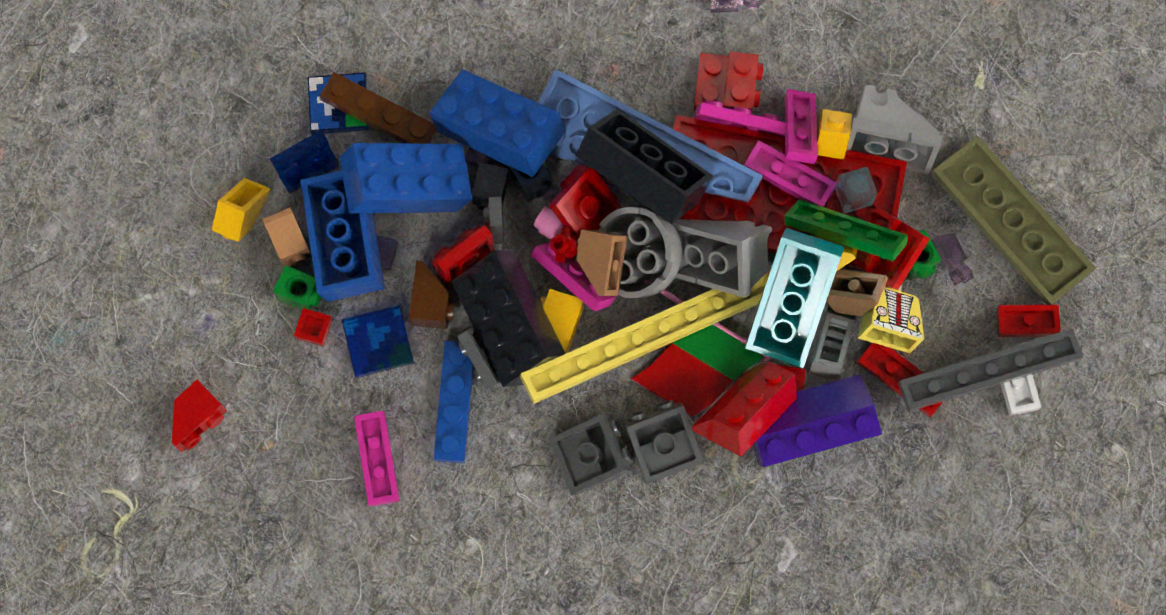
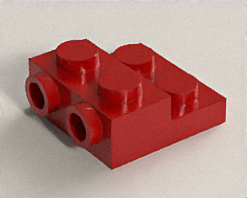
(729, 80)
(583, 200)
(467, 251)

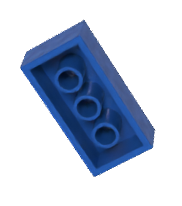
(497, 122)
(405, 178)
(340, 242)

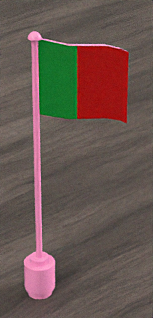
(692, 368)

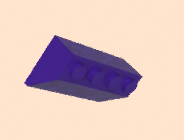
(820, 421)

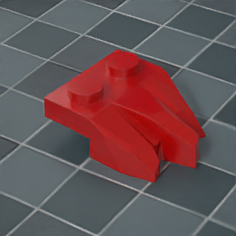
(901, 266)

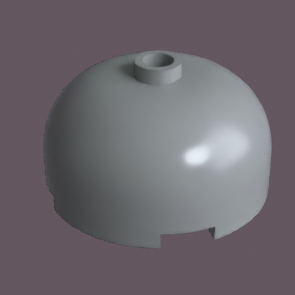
(650, 252)

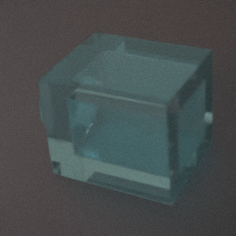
(855, 189)

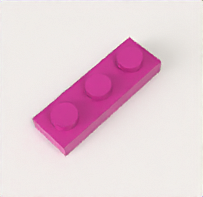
(739, 117)
(801, 126)
(790, 175)
(571, 276)
(376, 458)

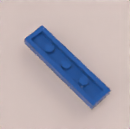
(453, 405)

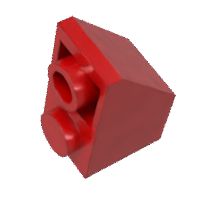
(193, 414)

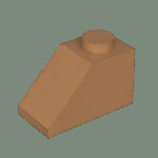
(287, 238)
(602, 259)
(855, 292)

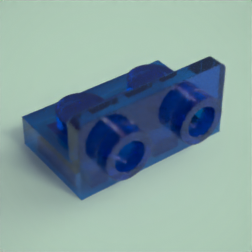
(304, 160)

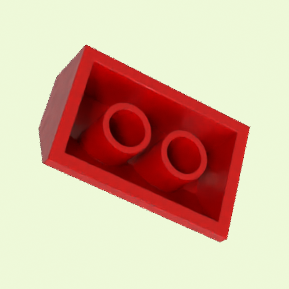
(748, 408)

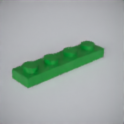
(846, 230)

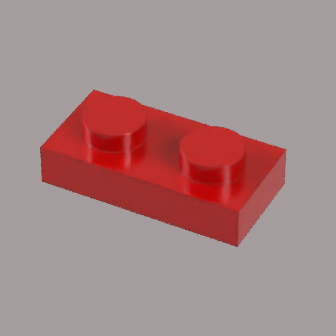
(1028, 320)

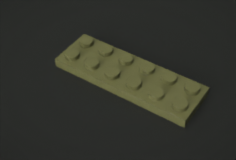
(1013, 221)

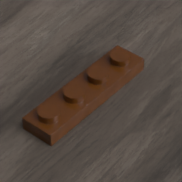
(377, 111)

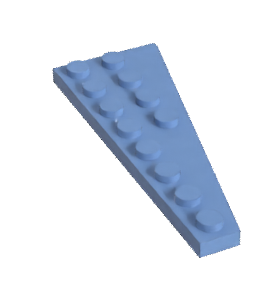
(584, 106)

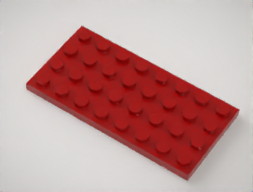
(771, 203)

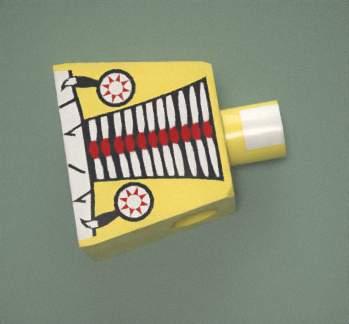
(894, 321)

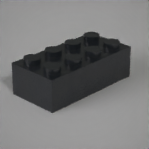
(643, 165)
(507, 316)

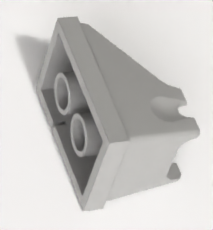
(893, 130)
(723, 254)

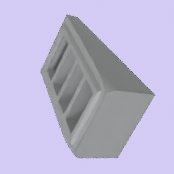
(828, 364)

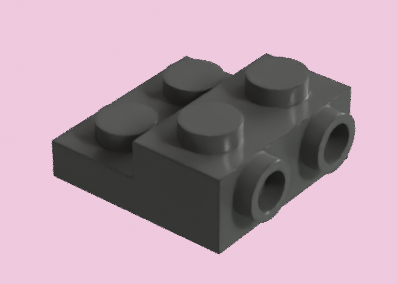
(662, 441)
(592, 453)

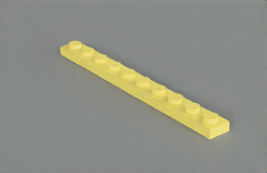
(636, 340)

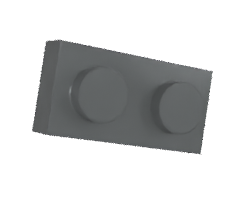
(494, 219)
(472, 348)

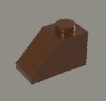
(429, 300)

